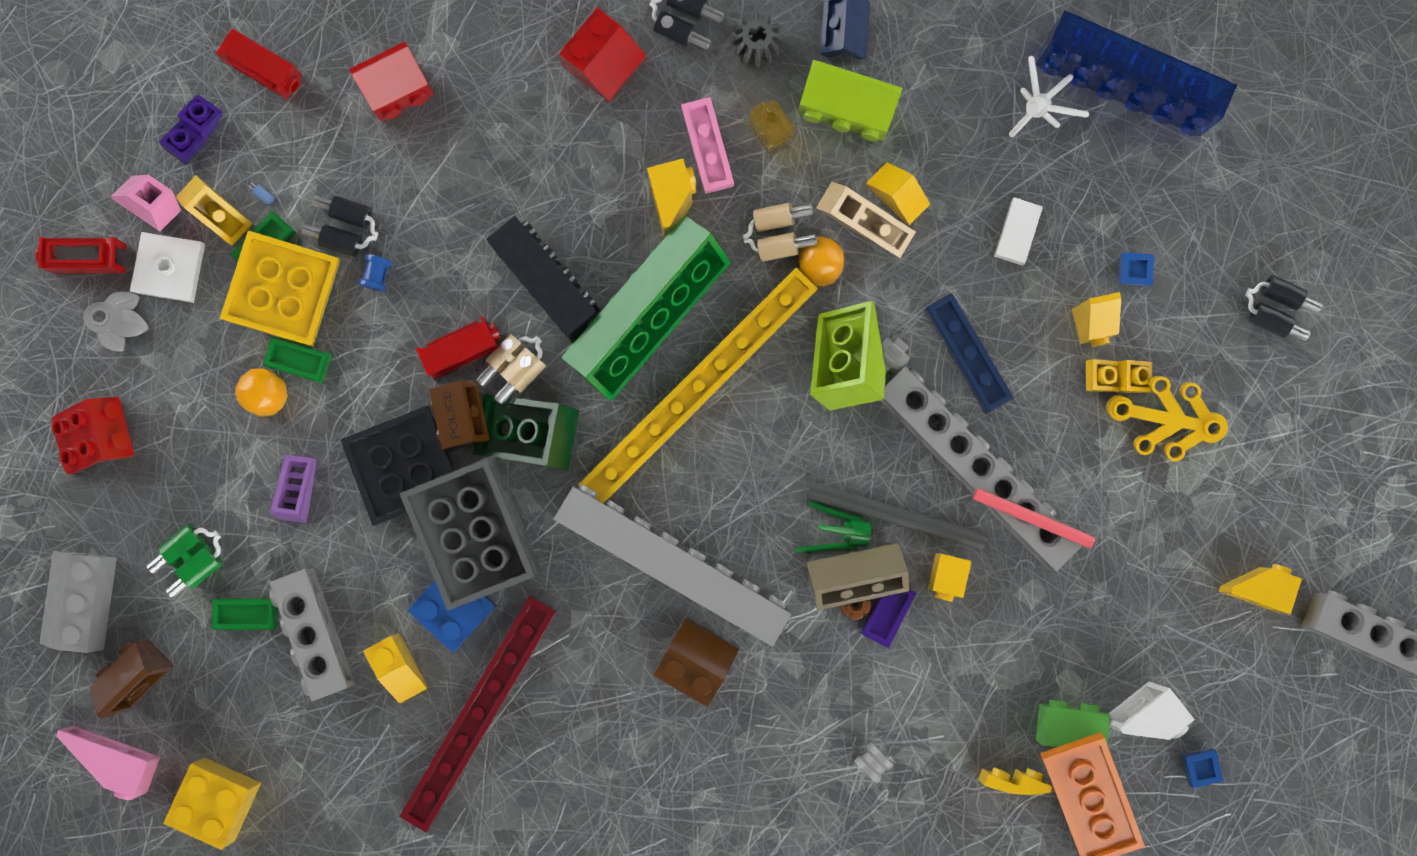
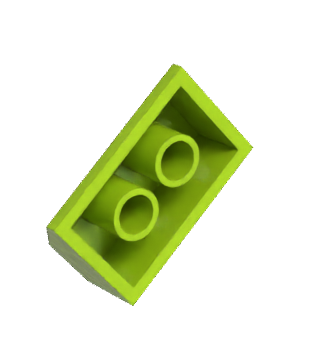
(849, 101)

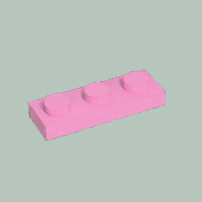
(707, 145)

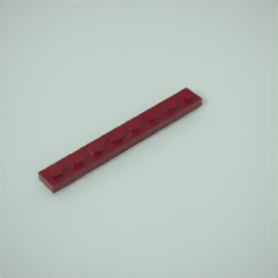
(478, 714)

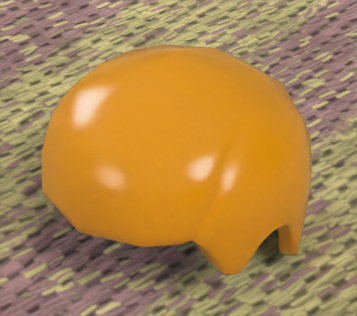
(822, 262)
(261, 392)

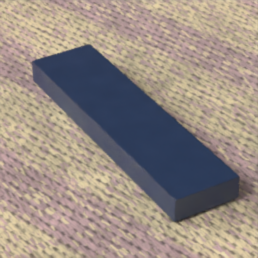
(968, 353)

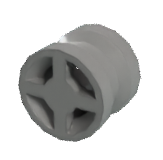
(874, 763)

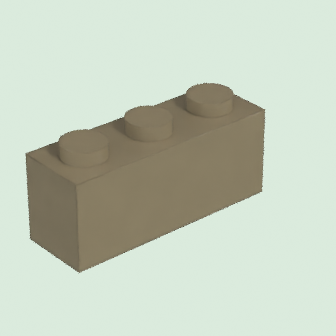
(858, 576)

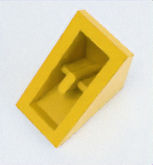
(899, 192)

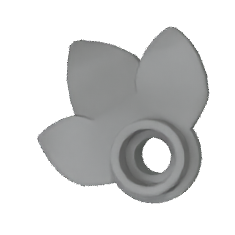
(119, 320)

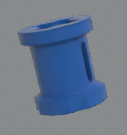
(375, 273)

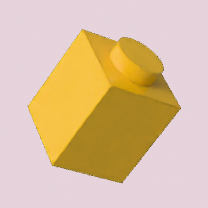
(949, 576)

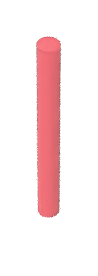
(1033, 518)

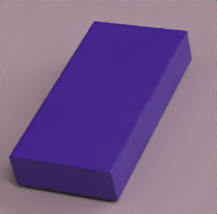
(887, 617)

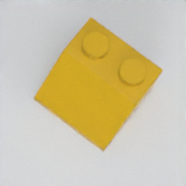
(672, 191)

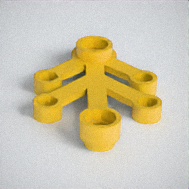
(1172, 420)

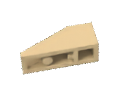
(865, 219)

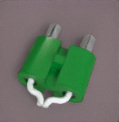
(189, 556)

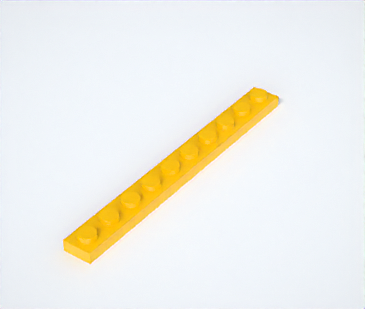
(699, 386)

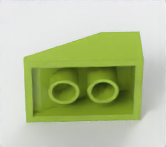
(848, 358)

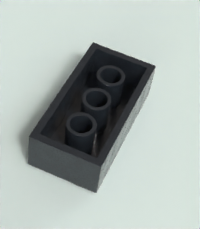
(540, 274)

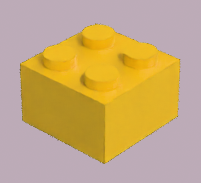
(212, 803)

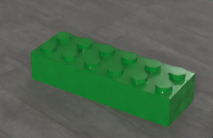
(647, 308)

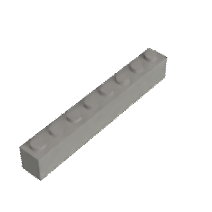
(673, 566)

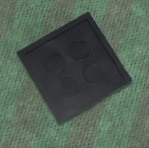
(395, 459)

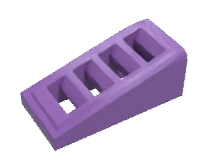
(283, 487)

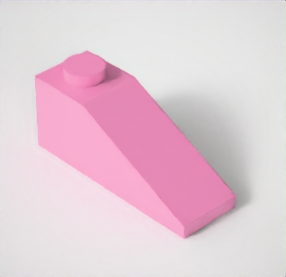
(112, 763)

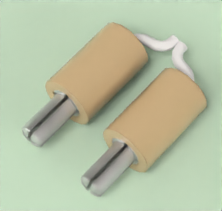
(778, 217)

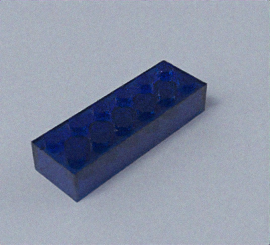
(1135, 75)

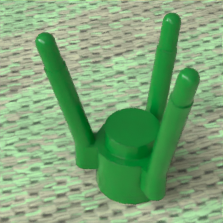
(854, 532)

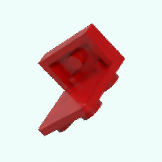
(91, 434)

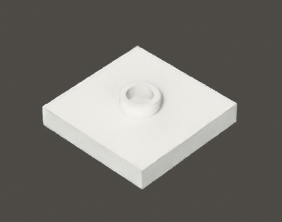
(167, 267)

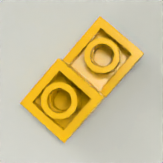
(1118, 376)
(1022, 782)

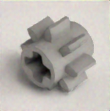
(894, 354)

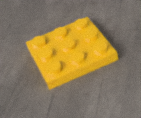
(280, 288)

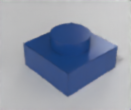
(1136, 269)
(1202, 768)

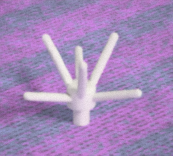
(1041, 103)

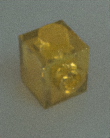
(771, 125)

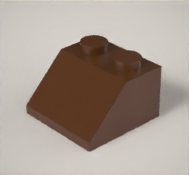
(696, 662)
(128, 678)

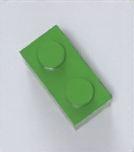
(1064, 724)

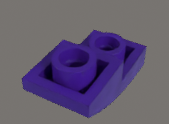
(192, 130)

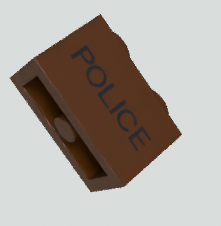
(459, 414)

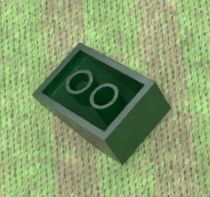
(529, 432)

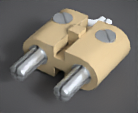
(514, 364)

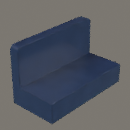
(845, 28)

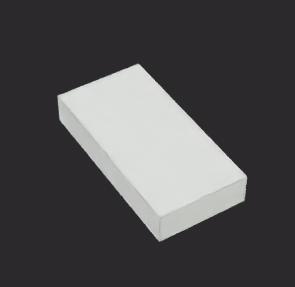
(1018, 231)

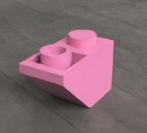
(148, 200)

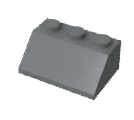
(78, 601)

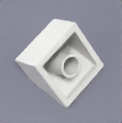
(1151, 713)

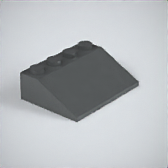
(471, 533)

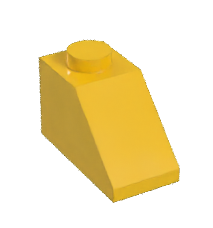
(213, 210)
(1098, 319)
(1266, 587)
(395, 668)

